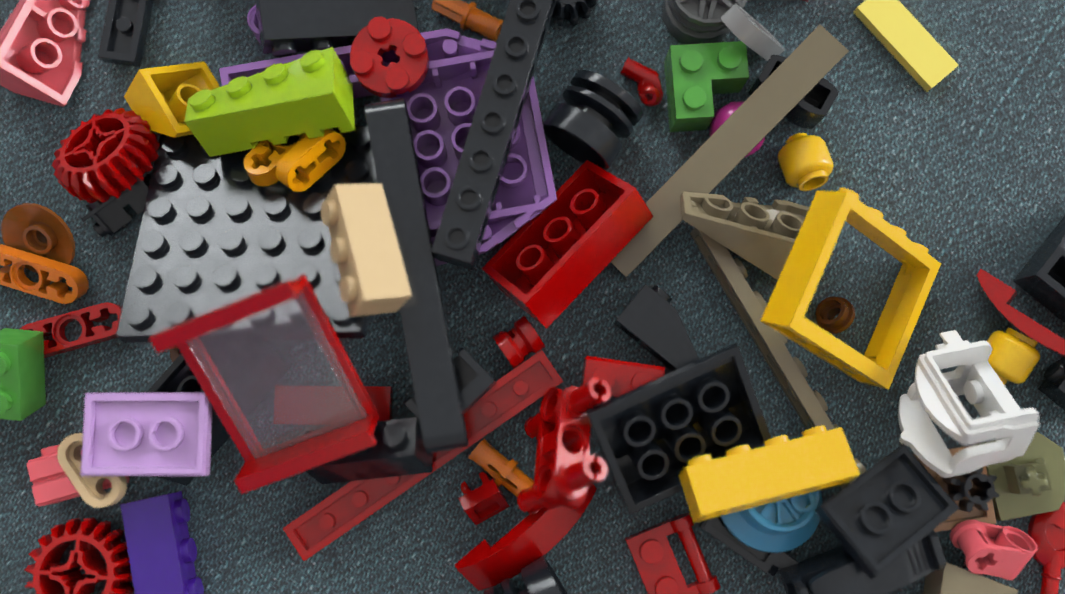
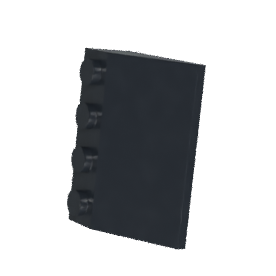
(675, 418)

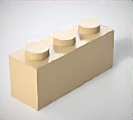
(365, 249)

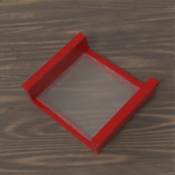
(277, 381)

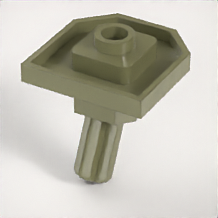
(1031, 481)

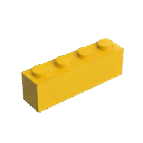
(767, 473)

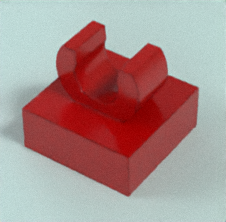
(483, 501)

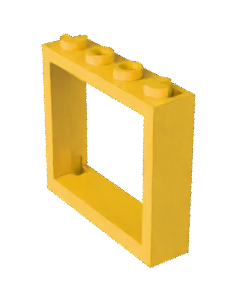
(806, 265)

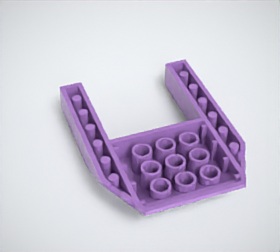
(440, 123)

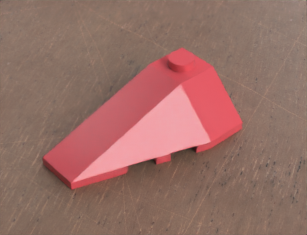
(43, 49)

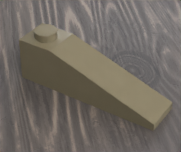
(747, 228)

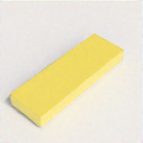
(906, 41)

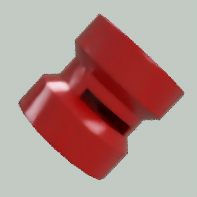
(519, 341)

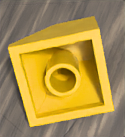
(163, 94)

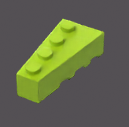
(274, 105)

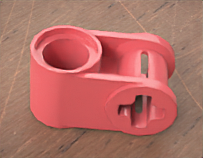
(993, 548)

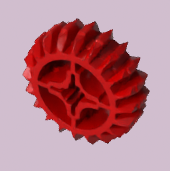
(105, 155)
(90, 541)

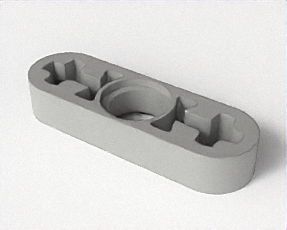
(751, 32)

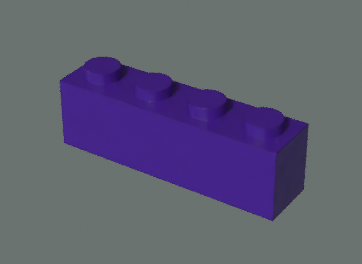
(161, 545)

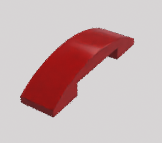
(1001, 296)
(522, 545)

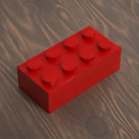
(568, 242)

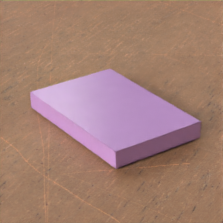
(146, 434)

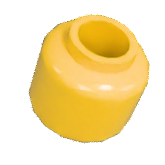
(805, 162)
(1012, 355)

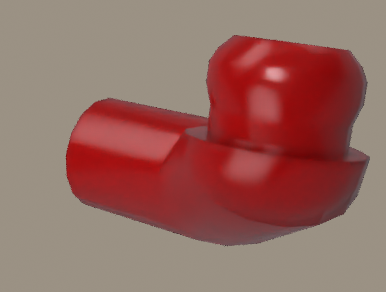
(647, 82)

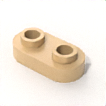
(88, 487)

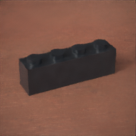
(321, 24)

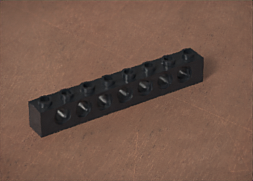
(492, 132)

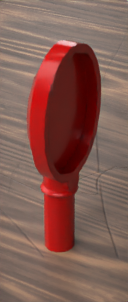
(1049, 535)

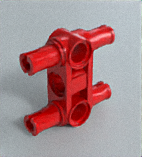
(563, 447)

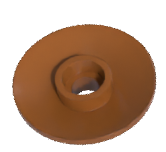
(38, 232)

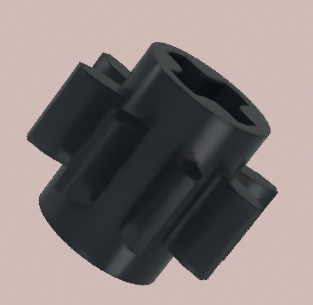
(980, 491)

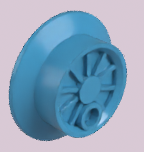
(776, 525)

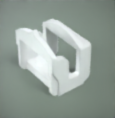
(936, 396)

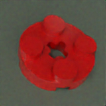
(380, 37)

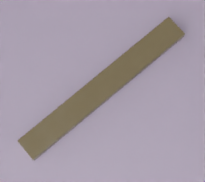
(734, 140)

